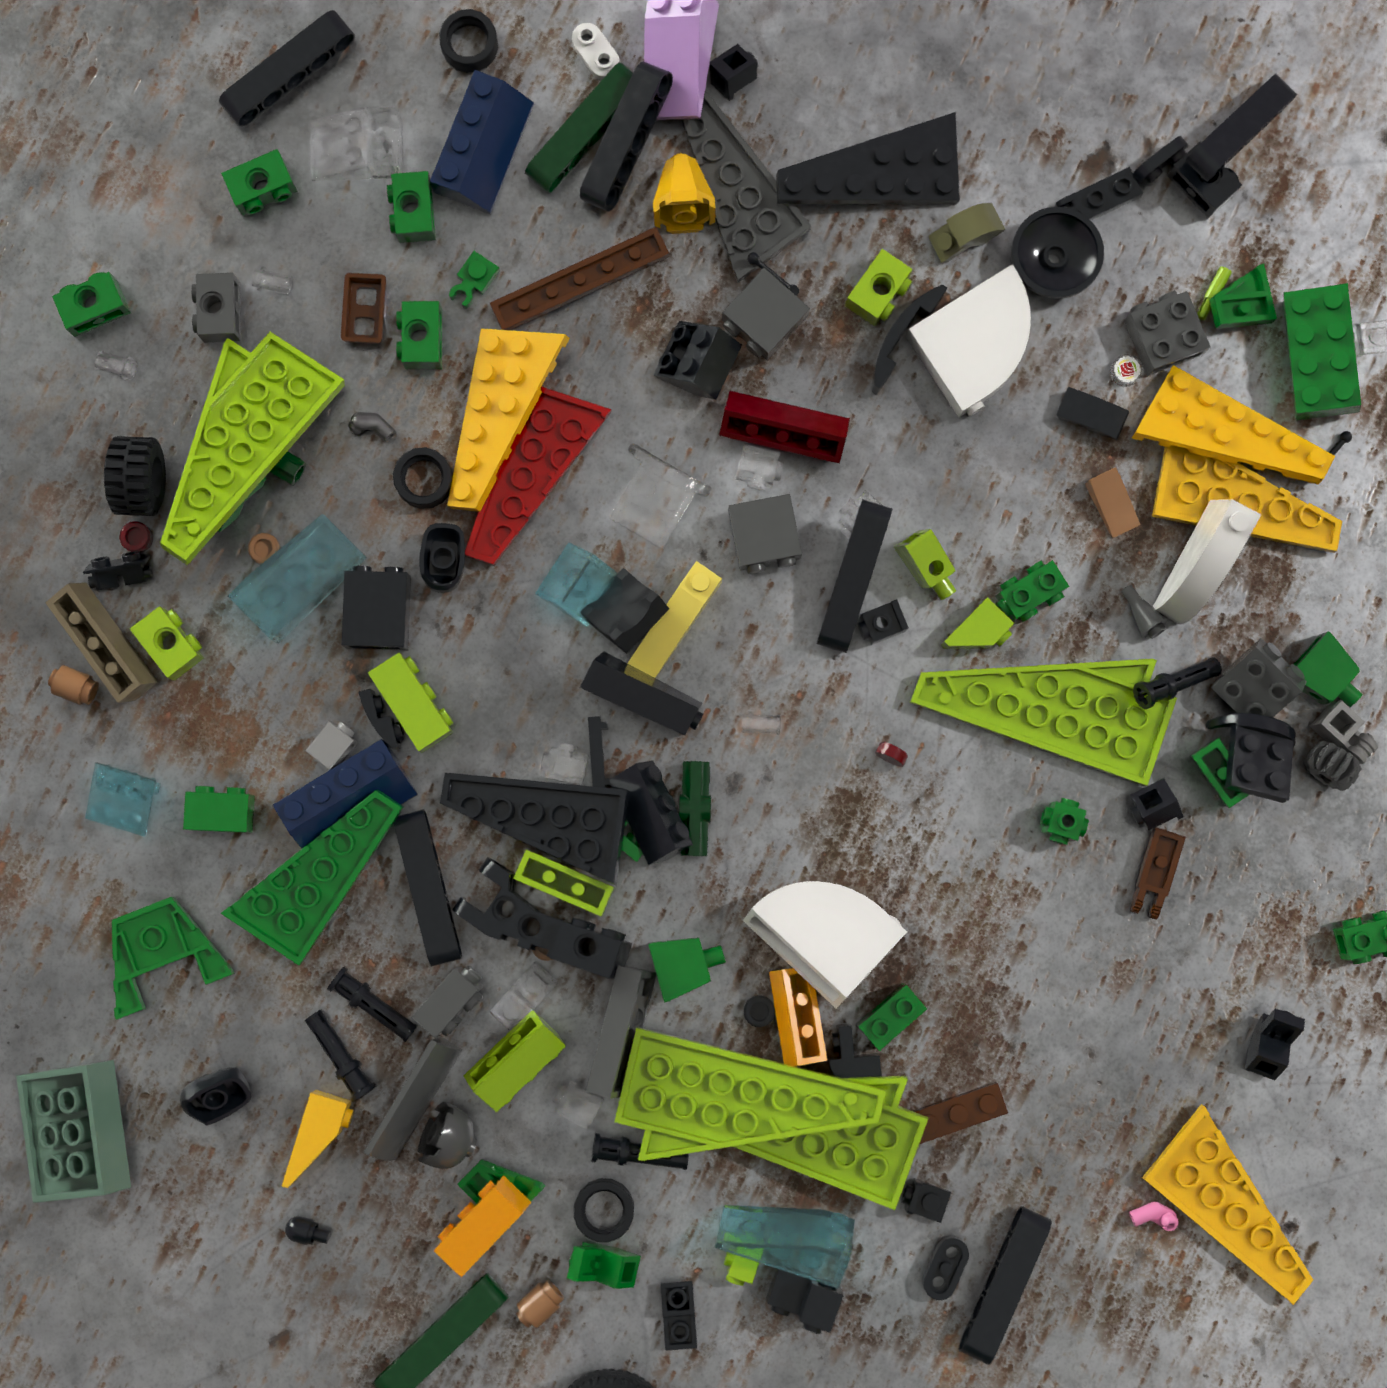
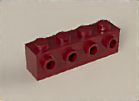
(784, 427)

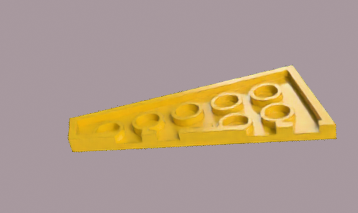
(1221, 428)
(1193, 480)
(1216, 1193)

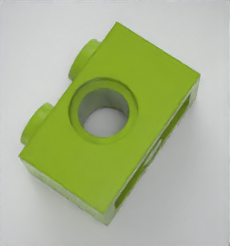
(886, 271)
(151, 634)

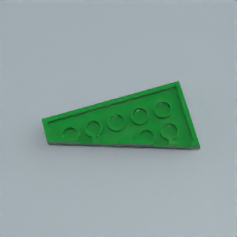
(305, 891)

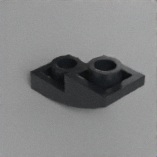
(1093, 413)
(386, 727)
(678, 1315)

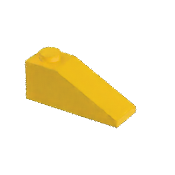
(320, 1126)

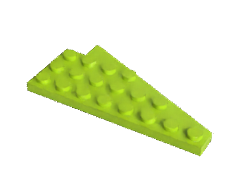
(248, 423)
(1061, 708)
(717, 1098)
(859, 1159)

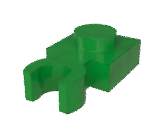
(475, 275)

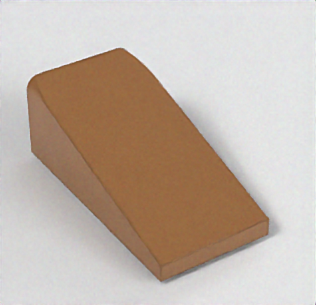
(1113, 502)

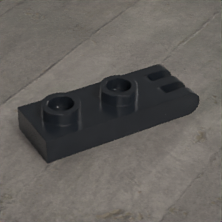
(1104, 195)

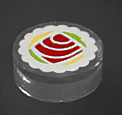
(1126, 370)

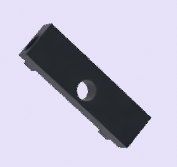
(596, 751)

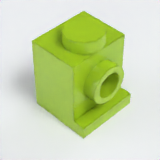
(740, 1269)

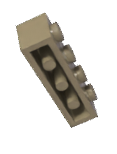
(101, 642)

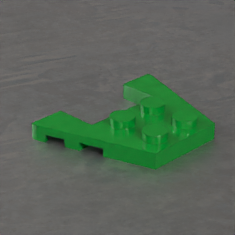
(153, 940)

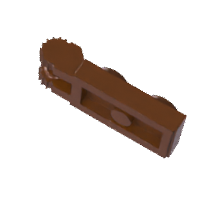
(1158, 870)

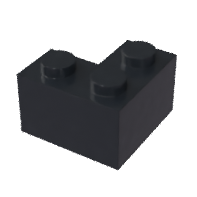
(810, 1300)

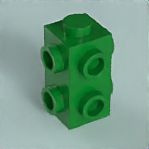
(1022, 597)
(1361, 939)

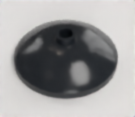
(1062, 234)

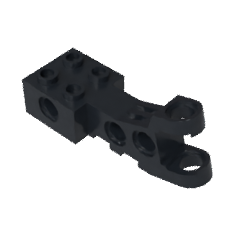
(563, 939)

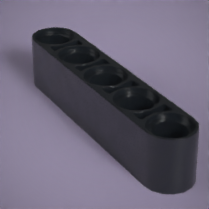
(286, 68)
(1241, 127)
(626, 136)
(854, 576)
(427, 888)
(1005, 1285)

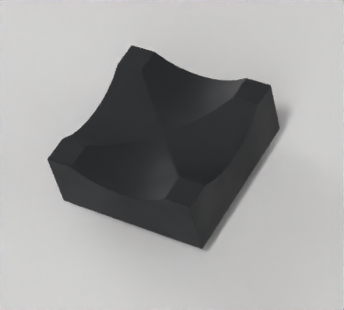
(625, 611)

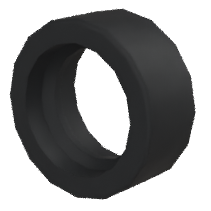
(463, 18)
(412, 457)
(621, 1227)

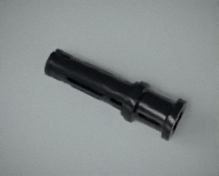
(1166, 685)
(361, 996)
(347, 1068)
(623, 1156)

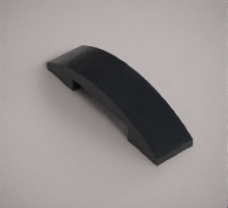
(923, 307)

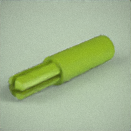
(1217, 285)

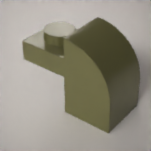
(966, 229)

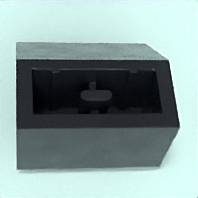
(698, 359)

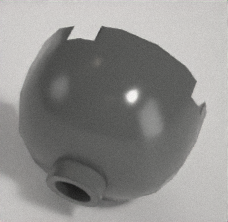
(447, 1138)

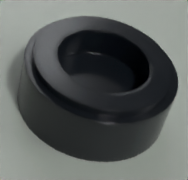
(759, 1011)

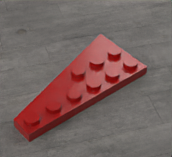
(538, 460)

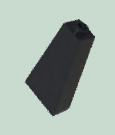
(642, 693)

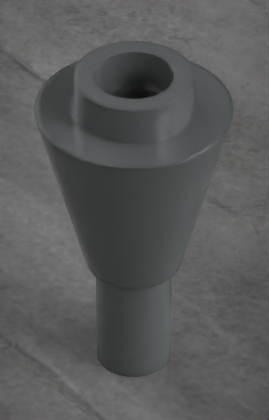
(1147, 618)

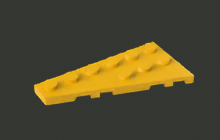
(499, 402)

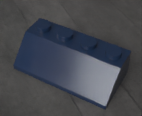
(481, 142)
(339, 790)

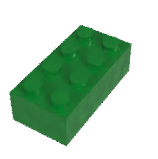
(1321, 352)

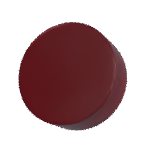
(136, 537)
(891, 754)

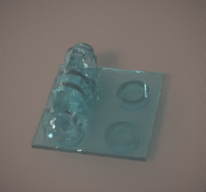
(121, 798)

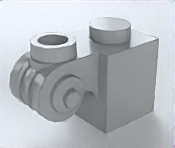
(1340, 726)

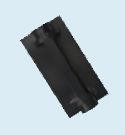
(106, 571)

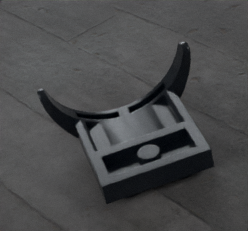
(1258, 754)

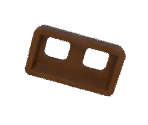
(353, 311)

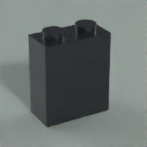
(376, 609)

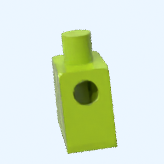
(918, 553)

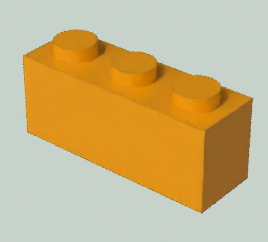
(797, 1018)
(481, 1225)

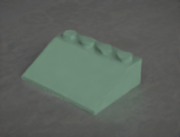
(73, 1132)

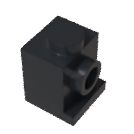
(733, 71)
(894, 617)
(1155, 805)

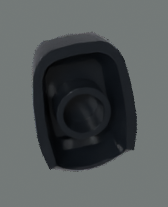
(442, 557)
(215, 1095)

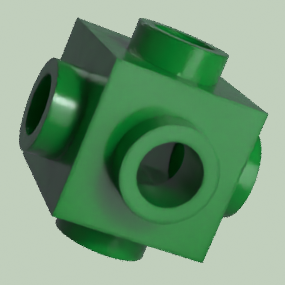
(1052, 821)

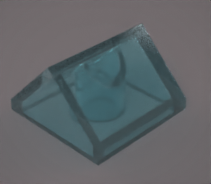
(576, 582)

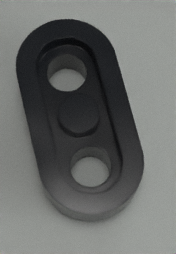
(1152, 167)
(945, 1267)

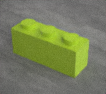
(412, 701)
(564, 882)
(514, 1061)

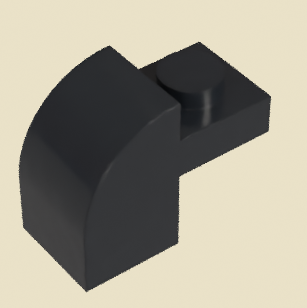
(1271, 1043)
(850, 1065)

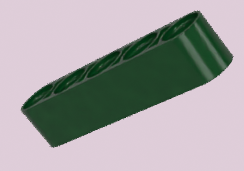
(579, 131)
(444, 1335)

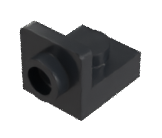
(925, 1200)

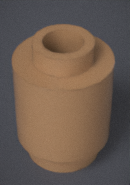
(73, 685)
(539, 1304)

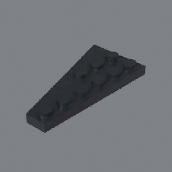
(895, 168)
(559, 819)

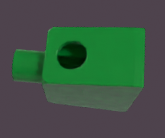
(1328, 671)
(683, 965)

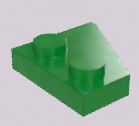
(1244, 302)
(485, 1171)

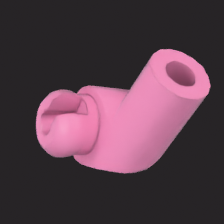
(1156, 1213)

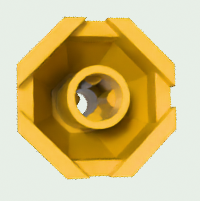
(683, 197)

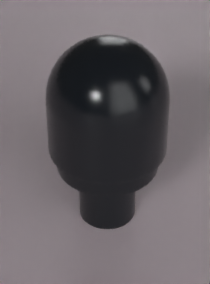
(305, 1231)

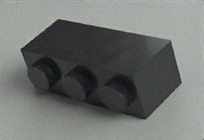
(652, 812)

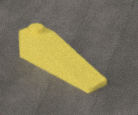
(670, 630)

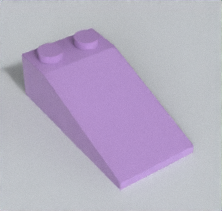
(681, 41)

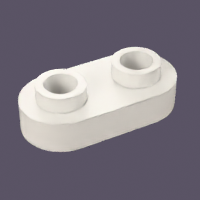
(594, 49)

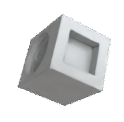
(332, 744)

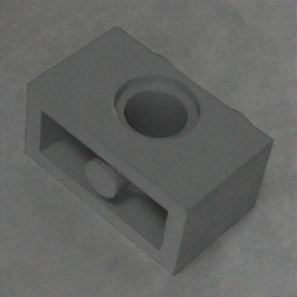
(226, 322)

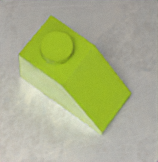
(981, 629)

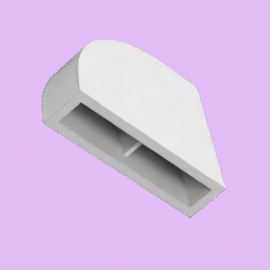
(975, 340)
(1206, 559)
(826, 934)

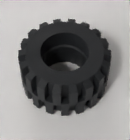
(134, 476)

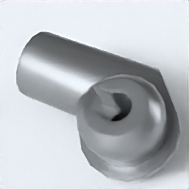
(371, 421)

